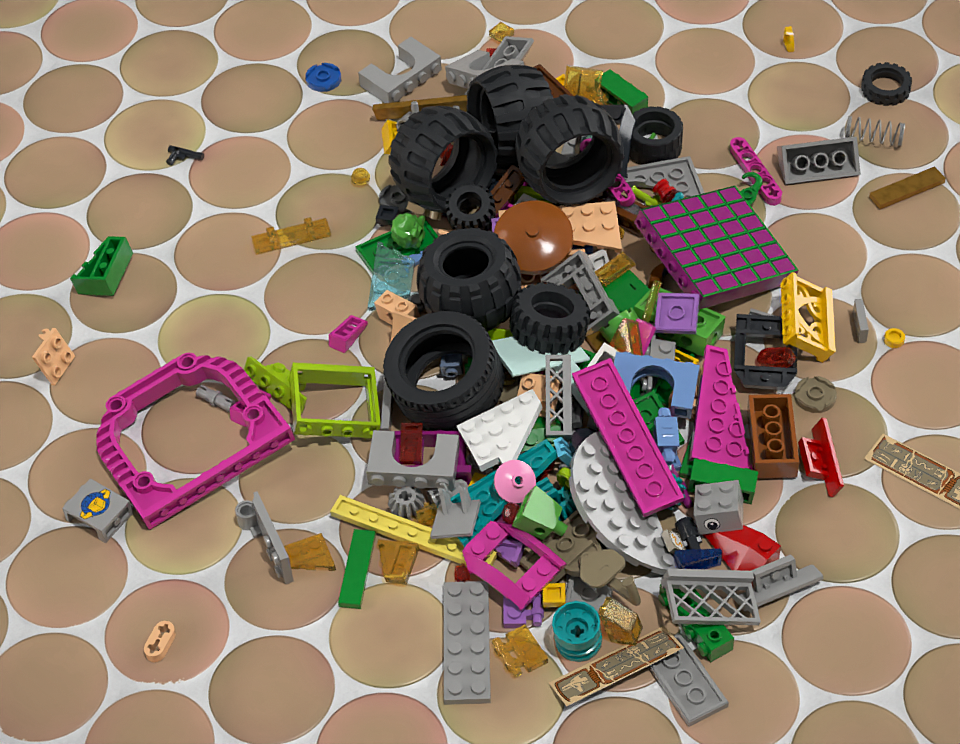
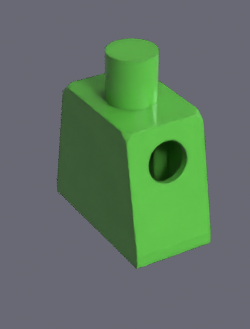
(539, 515)

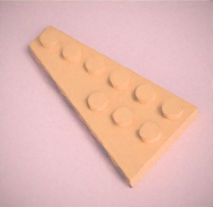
(593, 224)

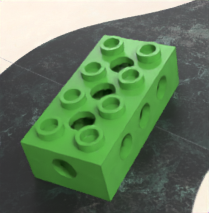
(709, 327)

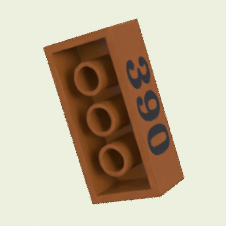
(773, 436)

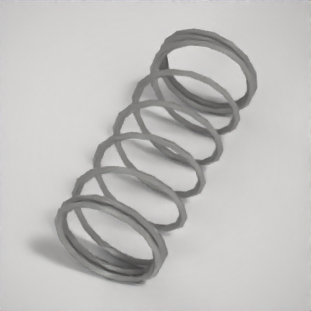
(902, 127)

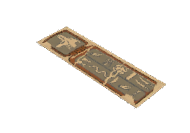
(916, 469)
(615, 666)

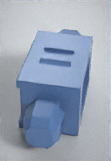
(666, 435)

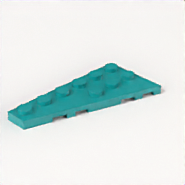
(492, 504)

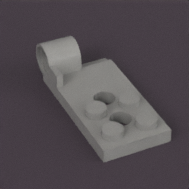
(261, 525)

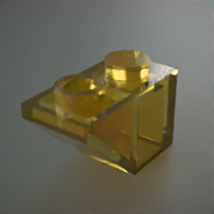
(620, 622)

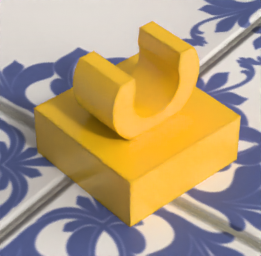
(554, 595)

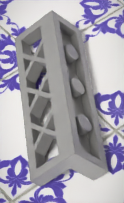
(566, 401)

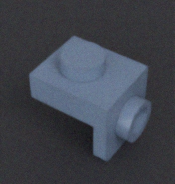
(451, 365)

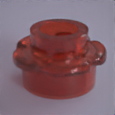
(461, 573)

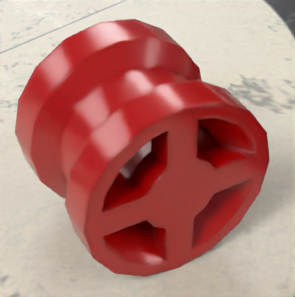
(663, 189)

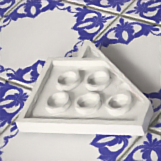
(501, 431)

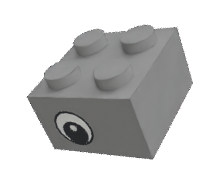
(718, 507)

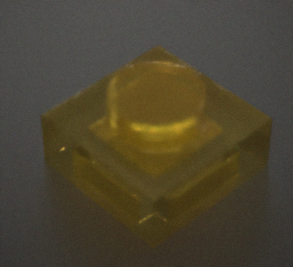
(500, 31)

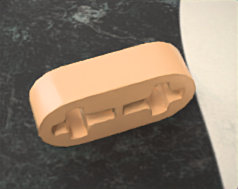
(163, 642)

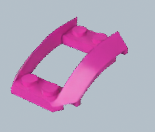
(531, 582)

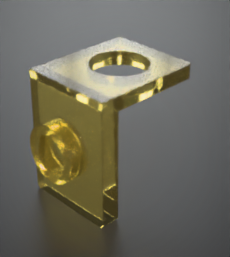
(426, 515)

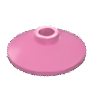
(505, 480)

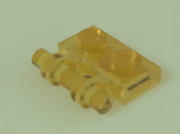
(526, 648)

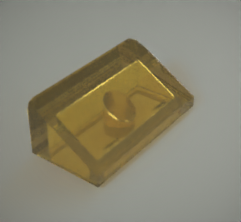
(614, 269)

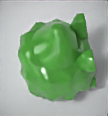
(408, 230)

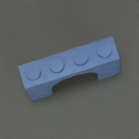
(679, 375)

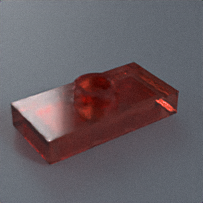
(411, 443)

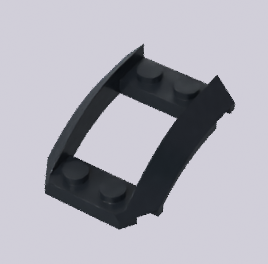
(622, 116)
(760, 376)

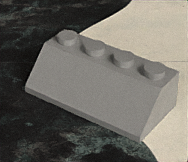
(819, 160)

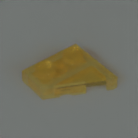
(310, 553)
(397, 560)

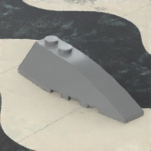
(509, 48)

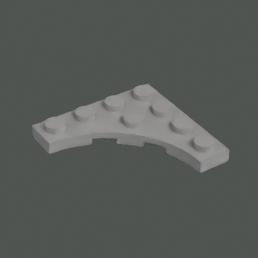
(678, 172)

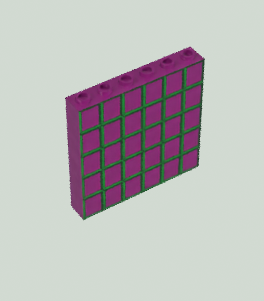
(715, 246)

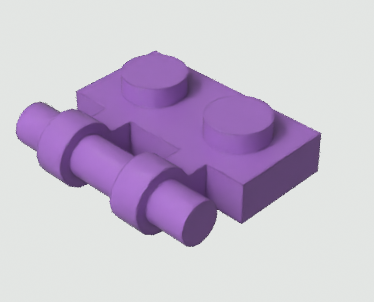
(516, 618)

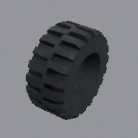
(549, 318)

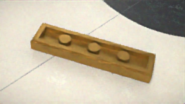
(907, 187)

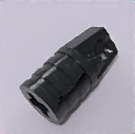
(688, 533)

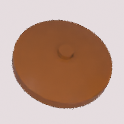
(537, 235)

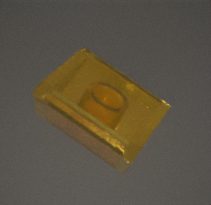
(580, 80)

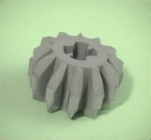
(405, 501)

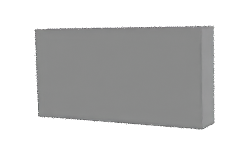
(860, 321)

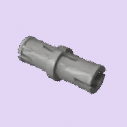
(215, 398)

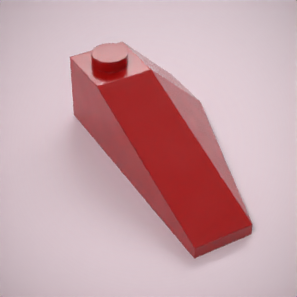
(744, 548)

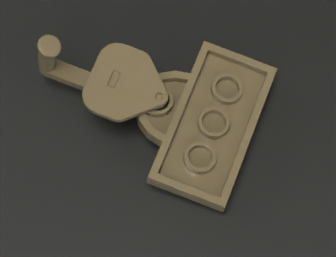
(586, 559)

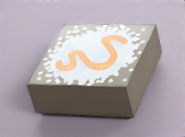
(672, 541)

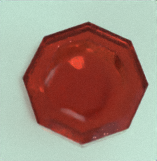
(509, 512)

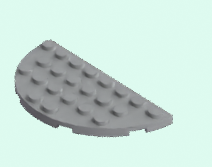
(611, 509)

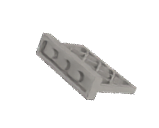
(708, 582)

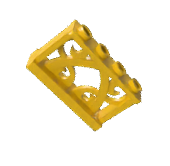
(796, 294)

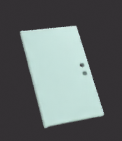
(522, 361)

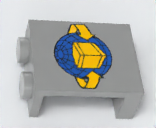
(98, 509)

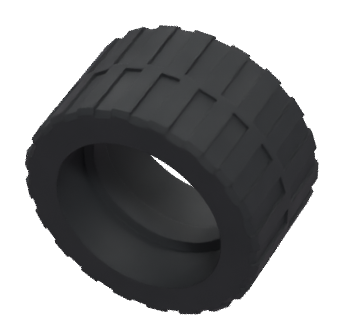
(661, 122)

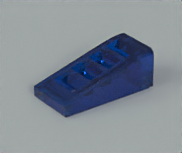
(698, 558)

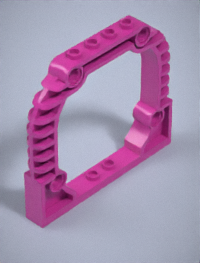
(160, 501)

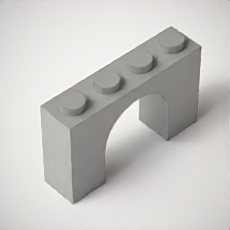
(467, 68)
(393, 87)
(385, 470)

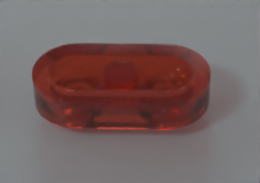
(776, 357)

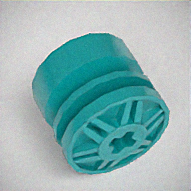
(576, 620)

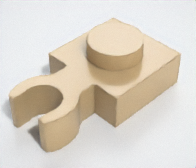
(418, 211)

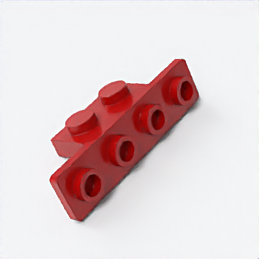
(820, 457)

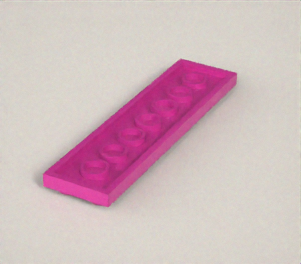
(627, 437)

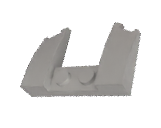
(580, 270)

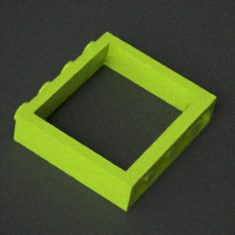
(340, 376)

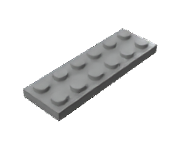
(466, 643)

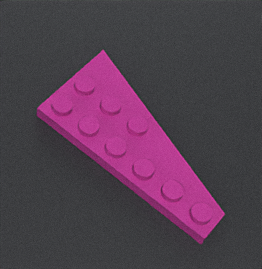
(718, 418)

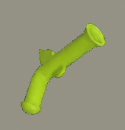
(649, 201)

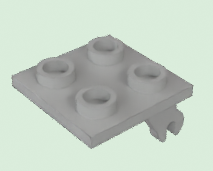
(455, 518)

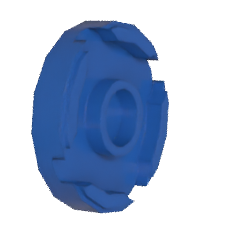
(323, 77)

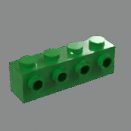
(710, 639)

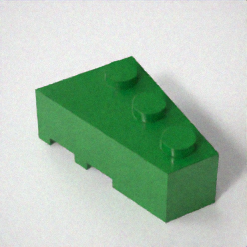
(105, 269)

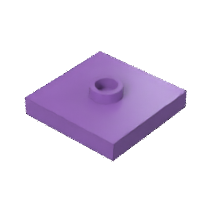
(677, 313)

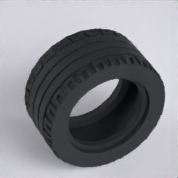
(427, 340)

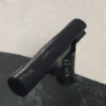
(181, 153)

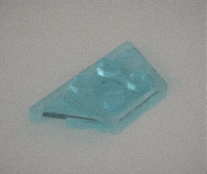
(391, 273)

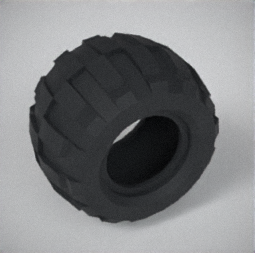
(469, 275)

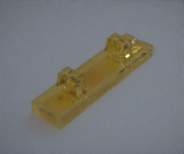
(291, 236)

